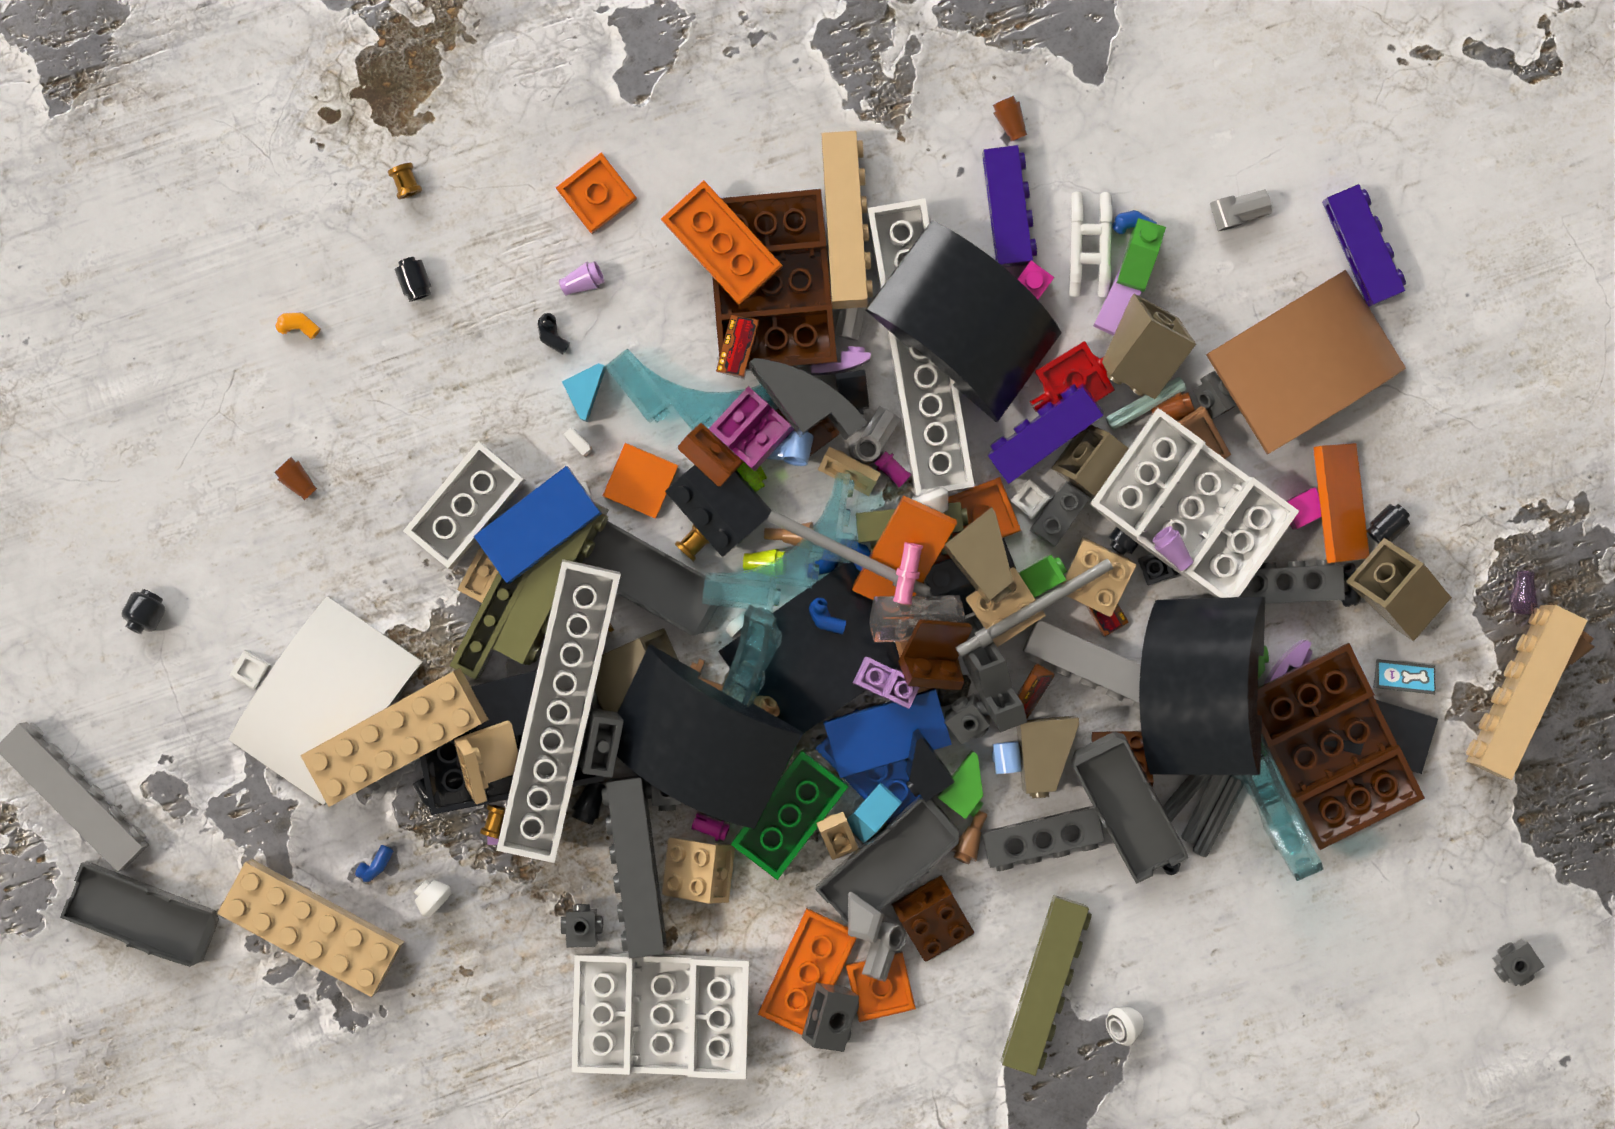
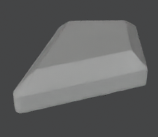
(863, 919)

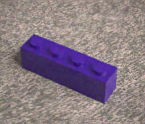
(1007, 206)
(1364, 245)
(1045, 433)

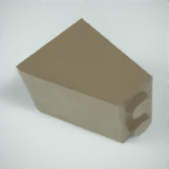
(1147, 348)
(1090, 459)
(982, 557)
(1399, 589)
(621, 665)
(1044, 752)

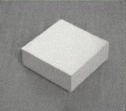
(578, 442)
(1030, 499)
(250, 670)

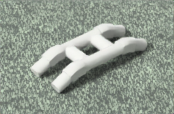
(1078, 257)

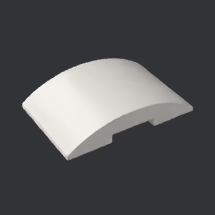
(1219, 510)
(319, 687)
(660, 1015)

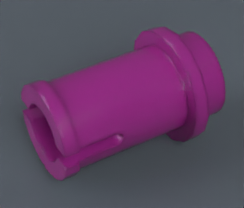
(892, 468)
(711, 826)

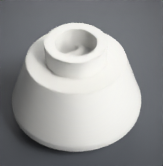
(934, 498)
(431, 897)
(1124, 1025)

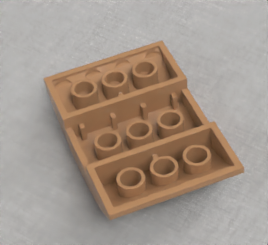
(1306, 362)

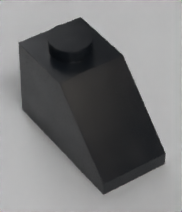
(854, 388)
(925, 769)

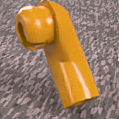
(291, 321)

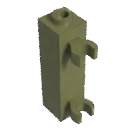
(872, 524)

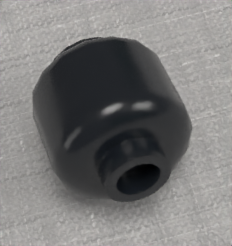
(143, 611)

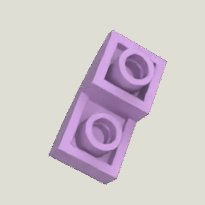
(1114, 307)
(850, 360)
(1294, 657)
(885, 682)

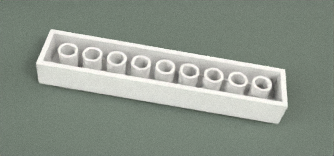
(925, 393)
(558, 711)

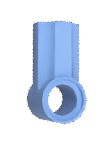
(794, 449)
(1007, 757)

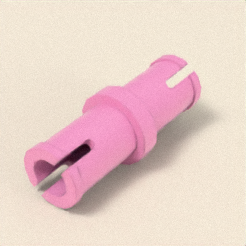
(907, 573)

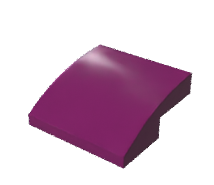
(751, 428)

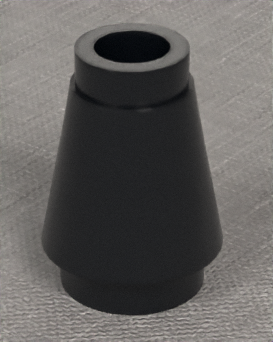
(588, 804)

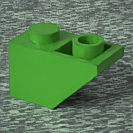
(1043, 575)

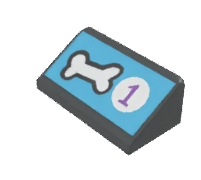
(1405, 676)

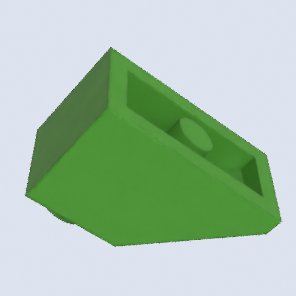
(1141, 254)
(966, 790)

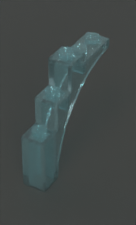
(655, 394)
(792, 568)
(755, 651)
(1281, 821)

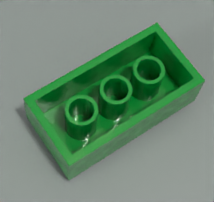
(790, 818)

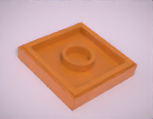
(596, 193)
(640, 480)
(880, 997)

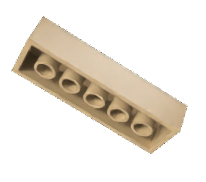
(1525, 691)
(394, 737)
(310, 927)

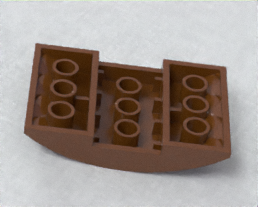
(796, 301)
(1329, 786)

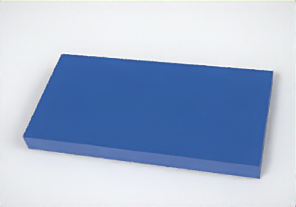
(537, 524)
(885, 733)
(891, 775)

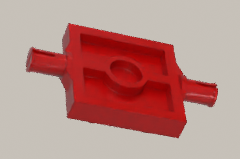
(1073, 367)

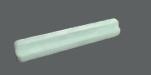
(1144, 404)

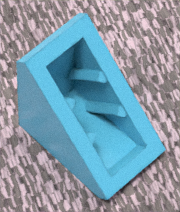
(584, 388)
(873, 812)

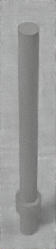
(842, 550)
(984, 636)

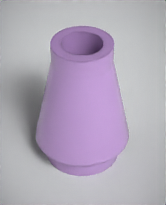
(584, 278)
(1171, 546)

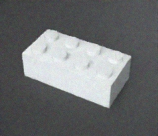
(464, 505)

